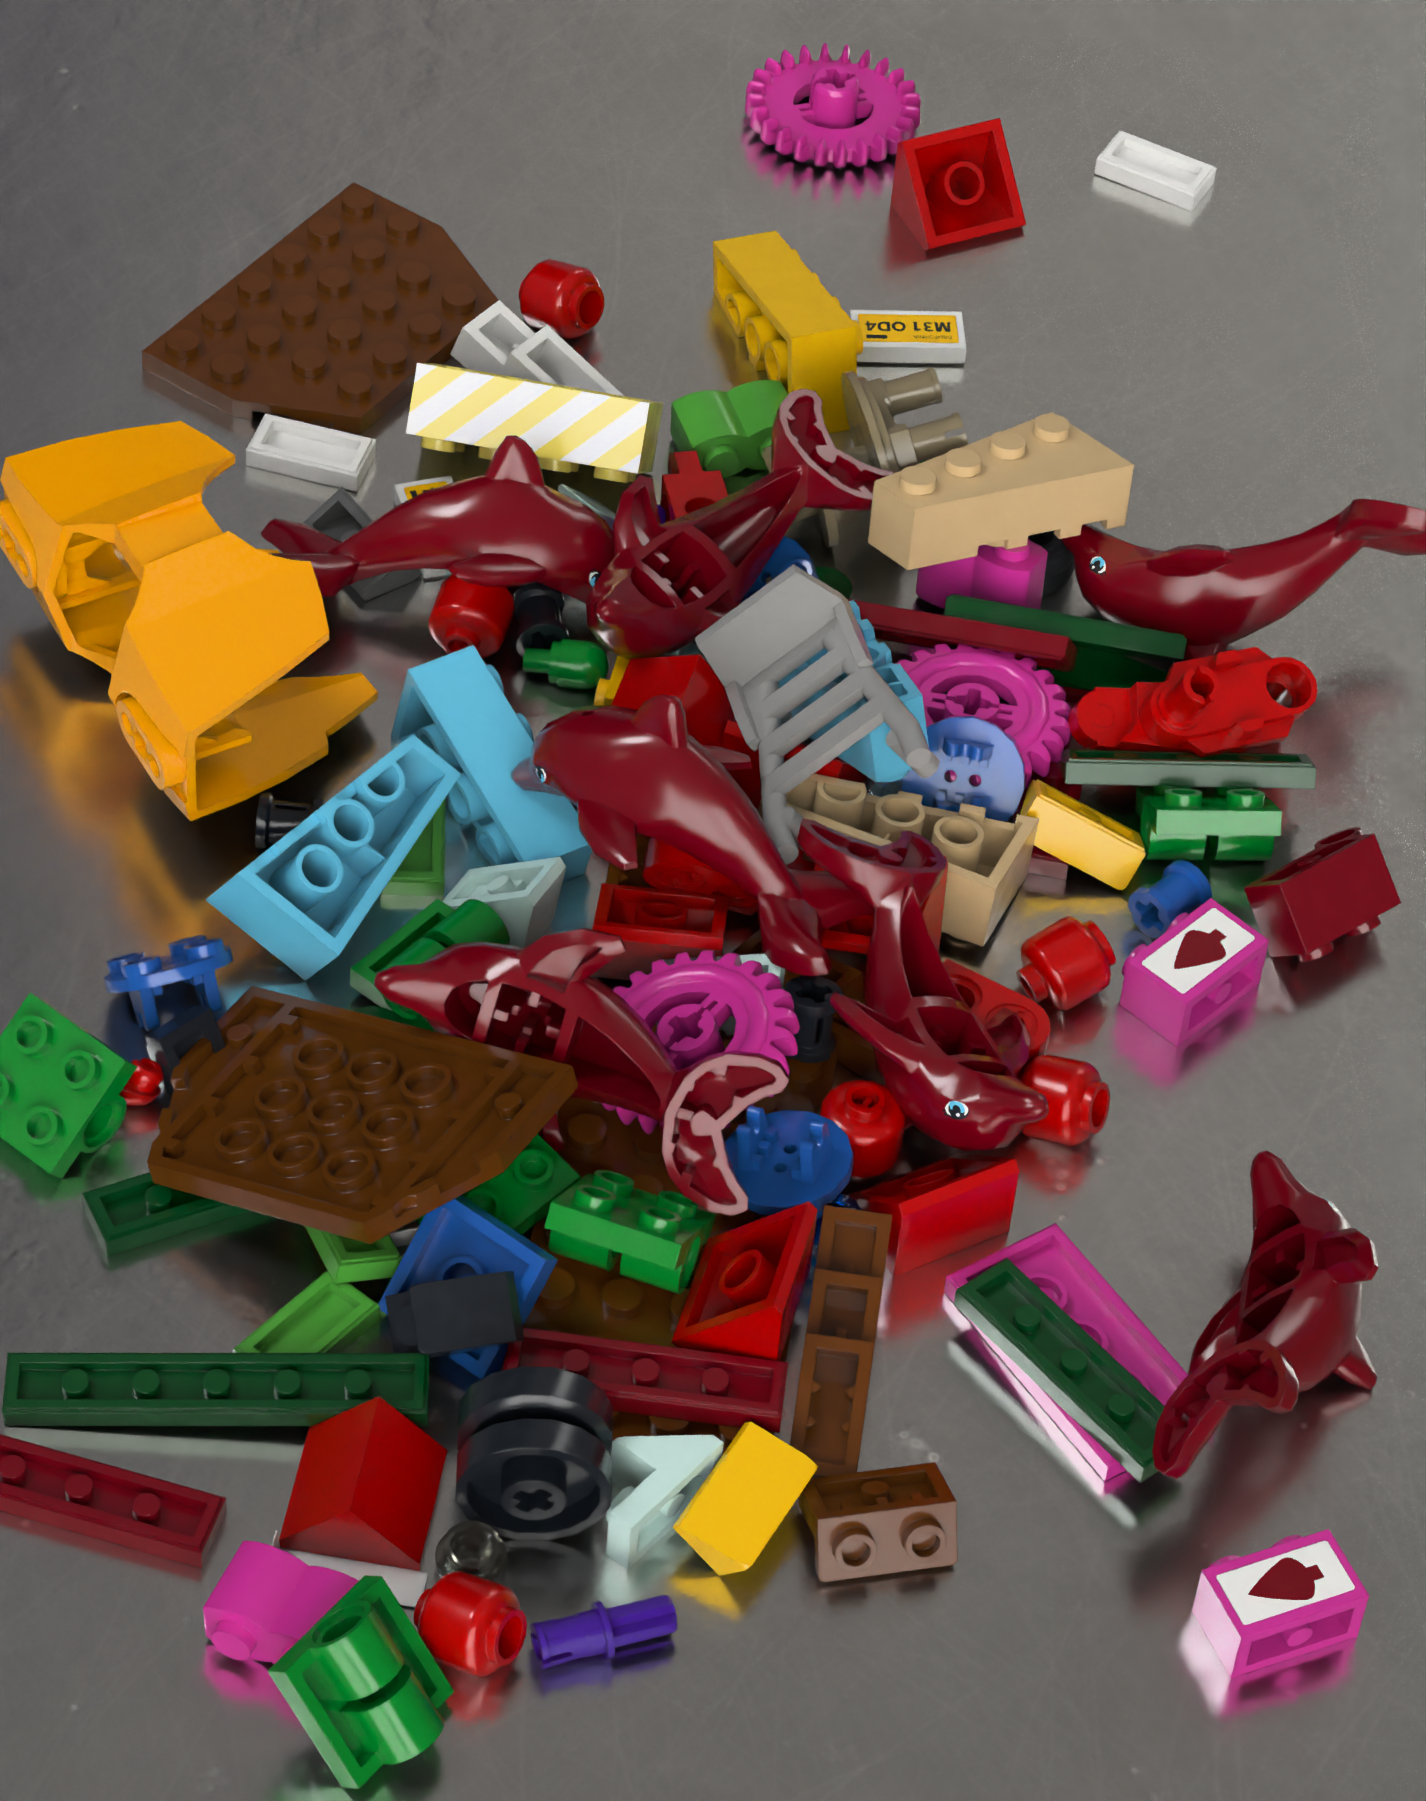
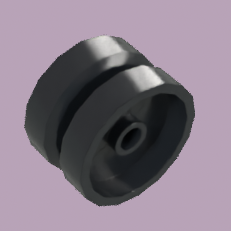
(534, 1453)

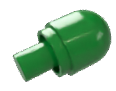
(569, 663)

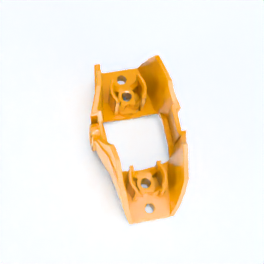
(176, 611)

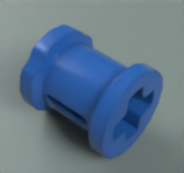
(1179, 891)

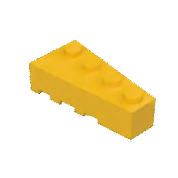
(787, 319)

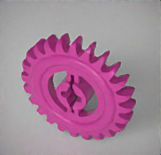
(838, 97)
(974, 678)
(723, 990)

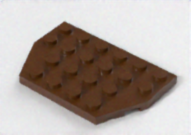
(328, 318)
(346, 1115)

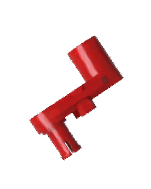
(1228, 702)

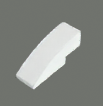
(507, 346)

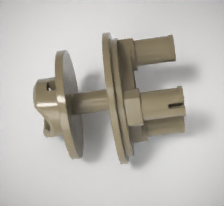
(879, 439)

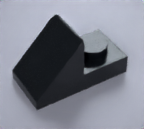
(455, 1315)

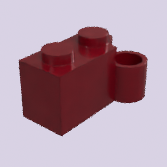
(1323, 896)

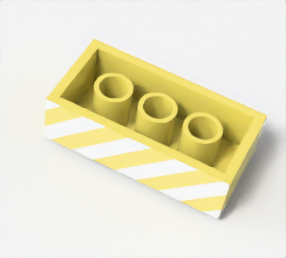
(557, 421)

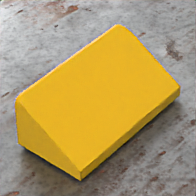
(1083, 836)
(744, 1499)

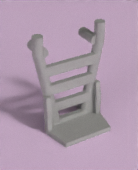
(769, 640)

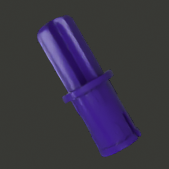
(601, 1630)

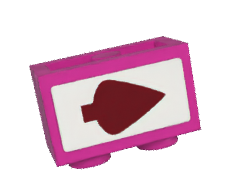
(1192, 971)
(1279, 1602)

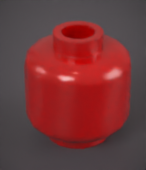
(562, 298)
(470, 616)
(1066, 963)
(1074, 1096)
(871, 1123)
(470, 1623)

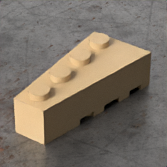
(999, 494)
(983, 854)

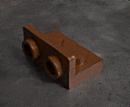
(881, 1521)

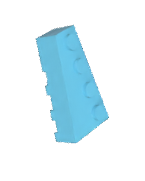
(465, 718)

